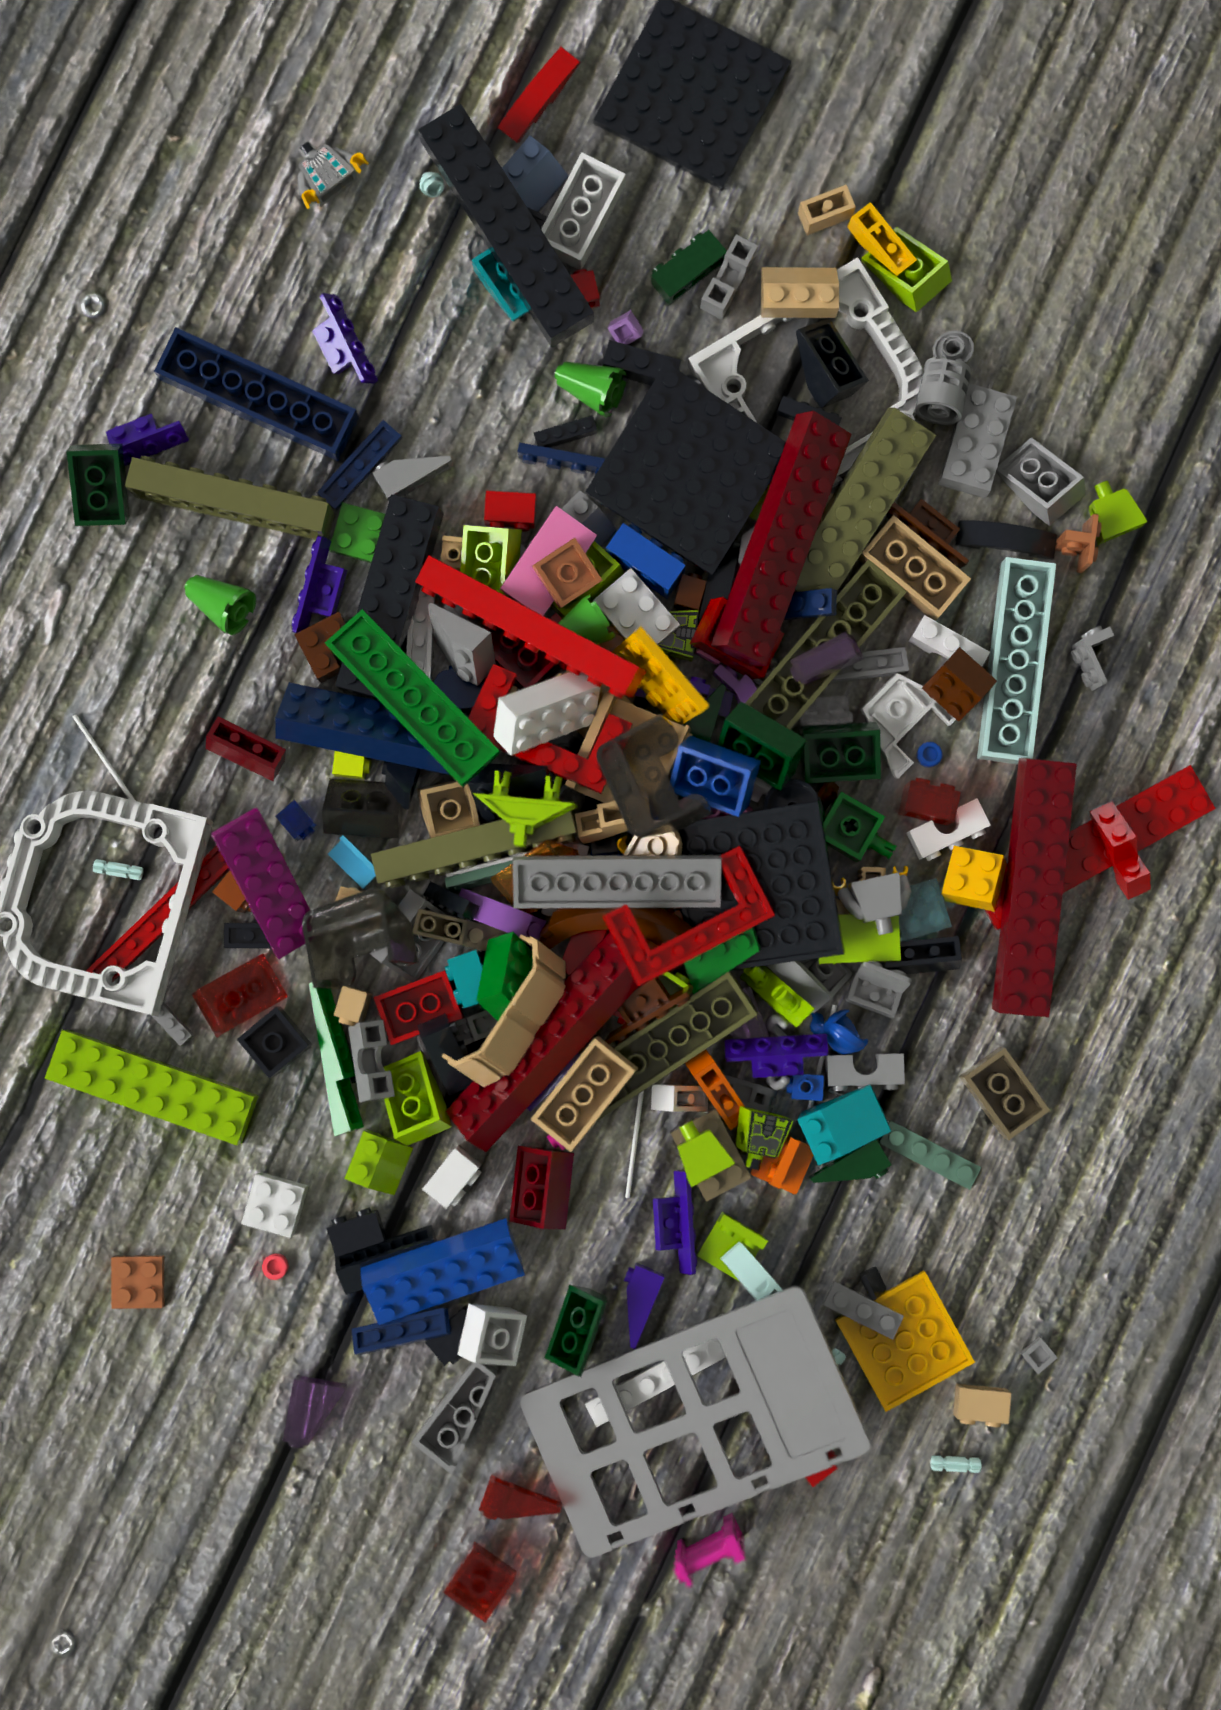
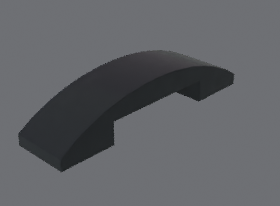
(1006, 537)
(721, 581)

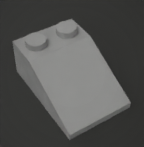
(1042, 481)
(463, 644)

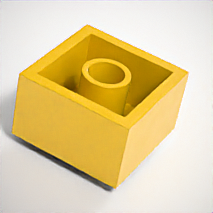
(974, 878)

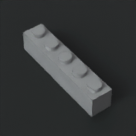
(173, 1025)

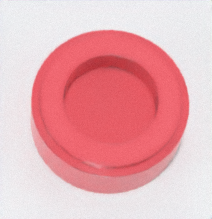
(275, 1266)

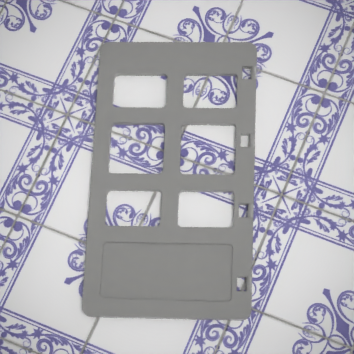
(783, 1381)

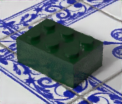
(98, 484)
(764, 740)
(841, 752)

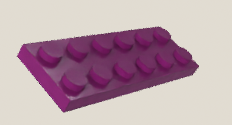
(264, 880)

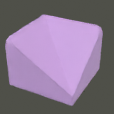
(625, 328)

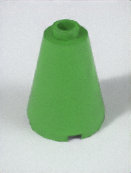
(592, 384)
(221, 602)
(588, 621)

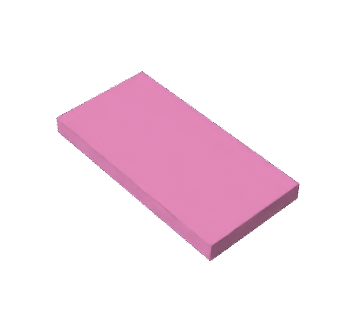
(523, 582)

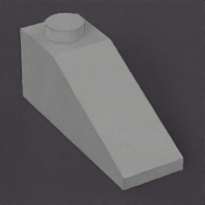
(406, 475)

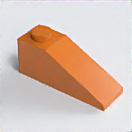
(716, 1087)

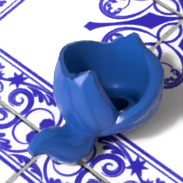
(840, 1032)

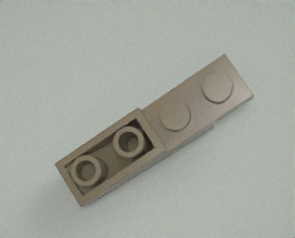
(454, 930)

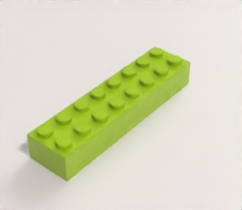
(151, 1087)

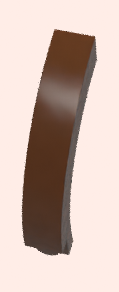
(655, 924)

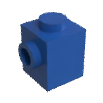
(806, 1087)

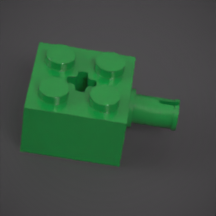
(865, 823)

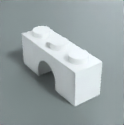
(941, 640)
(969, 821)

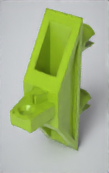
(523, 813)
(777, 994)

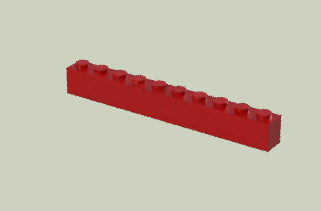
(531, 627)

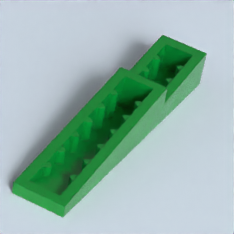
(336, 1063)

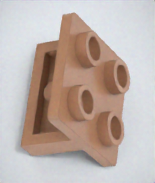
(1081, 543)

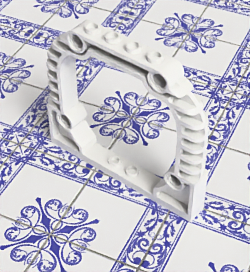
(718, 362)
(145, 985)

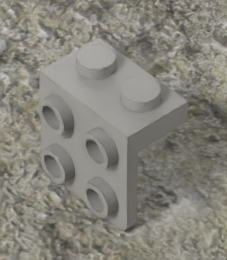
(1086, 658)
(877, 988)

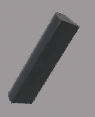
(349, 1265)

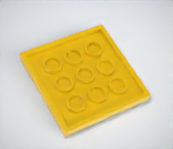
(662, 681)
(923, 1349)

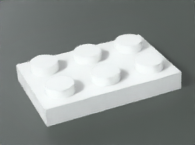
(633, 605)

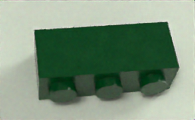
(688, 266)

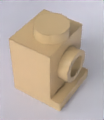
(451, 544)

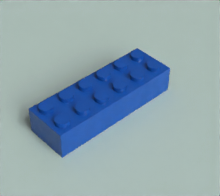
(442, 1271)

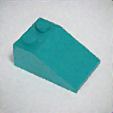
(498, 285)
(843, 1124)

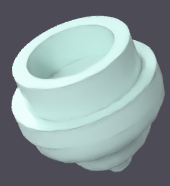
(431, 184)

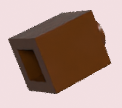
(690, 592)

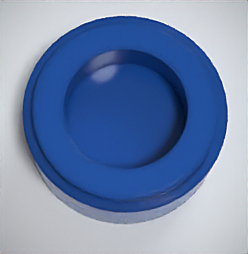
(929, 754)

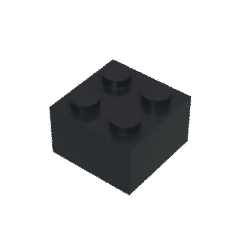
(274, 1042)

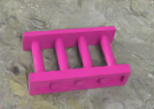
(721, 1544)

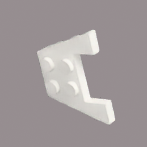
(896, 710)

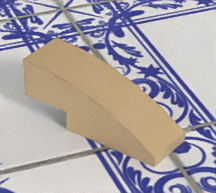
(600, 823)

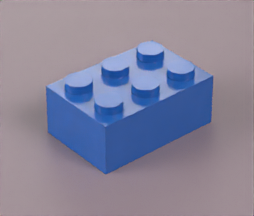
(647, 559)
(716, 774)

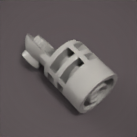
(945, 379)

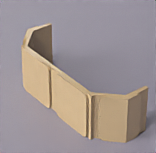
(519, 1021)

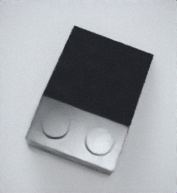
(828, 363)
(525, 782)

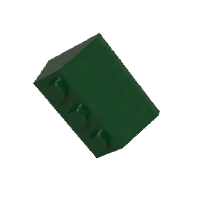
(576, 1329)

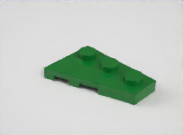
(721, 959)

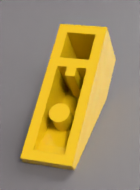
(880, 239)

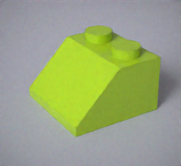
(378, 1162)

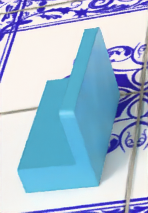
(353, 862)

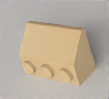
(799, 292)

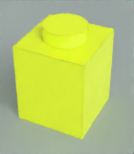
(350, 765)

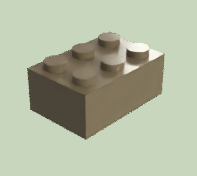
(1004, 1093)
(730, 1176)

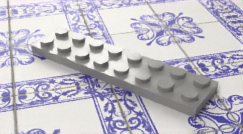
(616, 881)

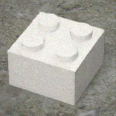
(451, 1177)
(275, 1204)
(492, 1335)

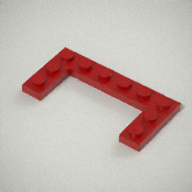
(558, 760)
(649, 964)

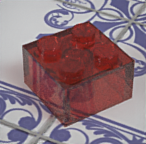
(929, 801)
(480, 1582)

